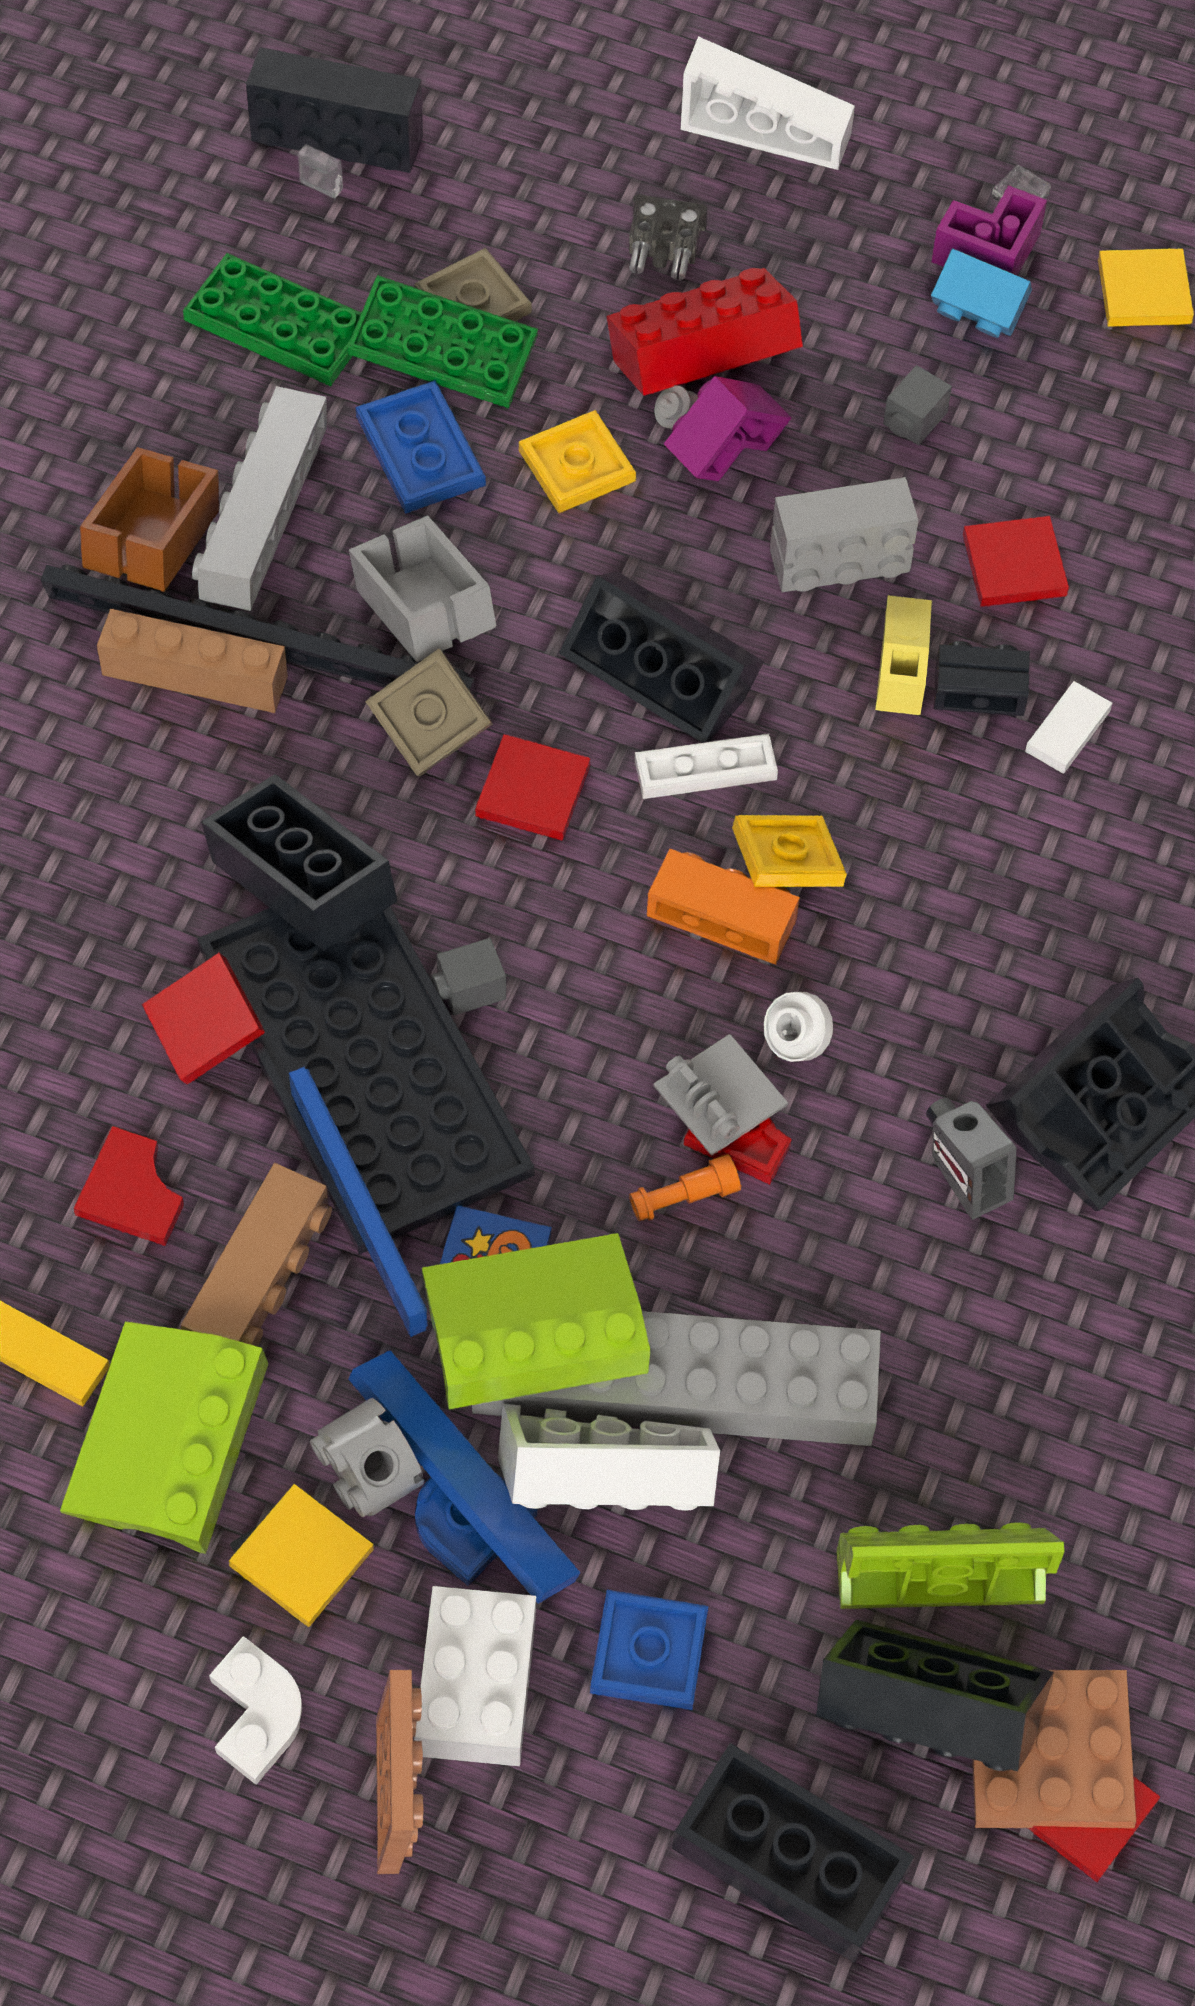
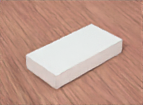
(1068, 727)

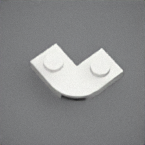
(270, 1704)

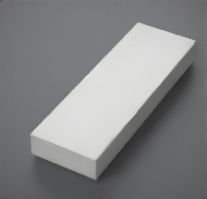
(706, 766)

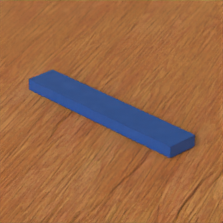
(358, 1202)
(466, 1477)

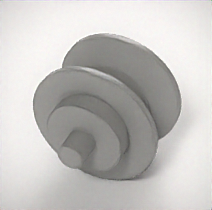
(673, 404)

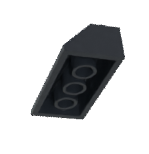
(660, 656)
(933, 1695)

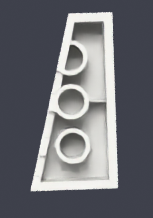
(762, 108)
(605, 1462)

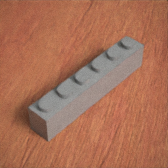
(261, 498)

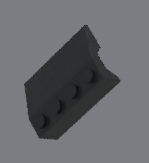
(1102, 1096)

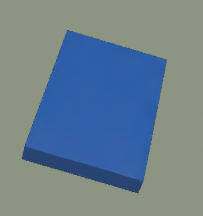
(420, 446)

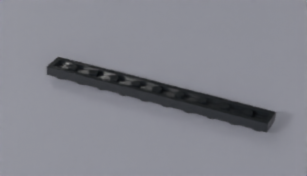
(316, 652)

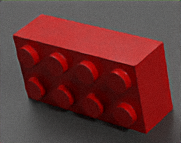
(704, 330)

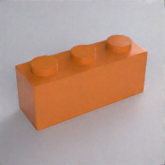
(722, 906)

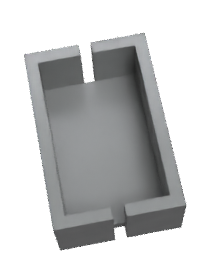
(843, 534)
(431, 596)

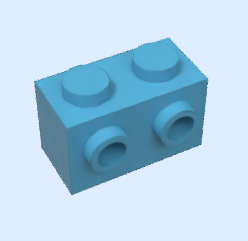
(980, 294)

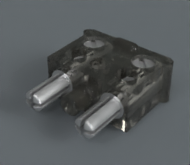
(665, 232)

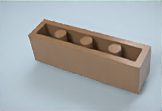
(192, 660)
(261, 1257)

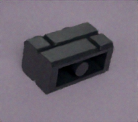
(981, 679)

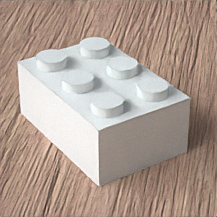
(476, 1675)

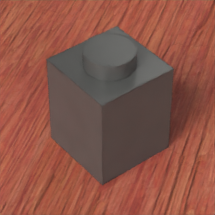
(917, 405)
(470, 977)

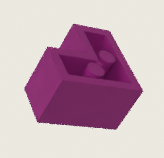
(995, 238)
(722, 424)

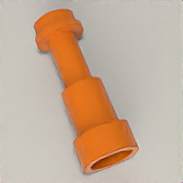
(716, 1178)

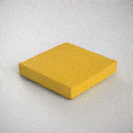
(1145, 287)
(577, 461)
(789, 851)
(301, 1555)

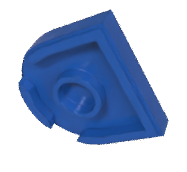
(450, 1535)

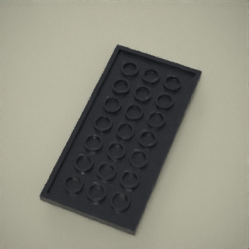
(382, 1061)

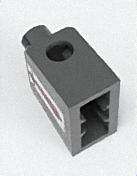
(973, 1155)

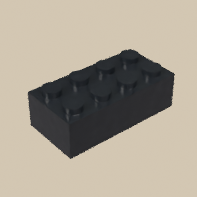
(335, 109)
(300, 861)
(792, 1852)

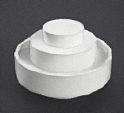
(798, 1026)

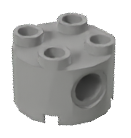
(390, 1465)

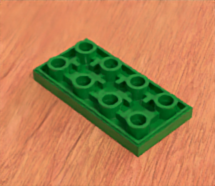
(274, 318)
(442, 341)

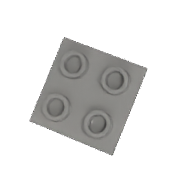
(719, 1093)

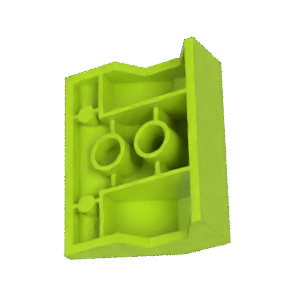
(536, 1320)
(166, 1433)
(946, 1566)

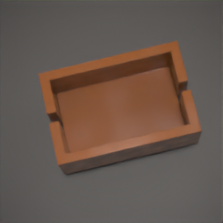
(143, 526)

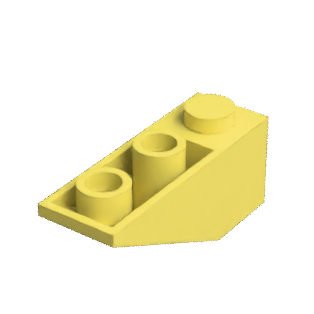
(904, 655)

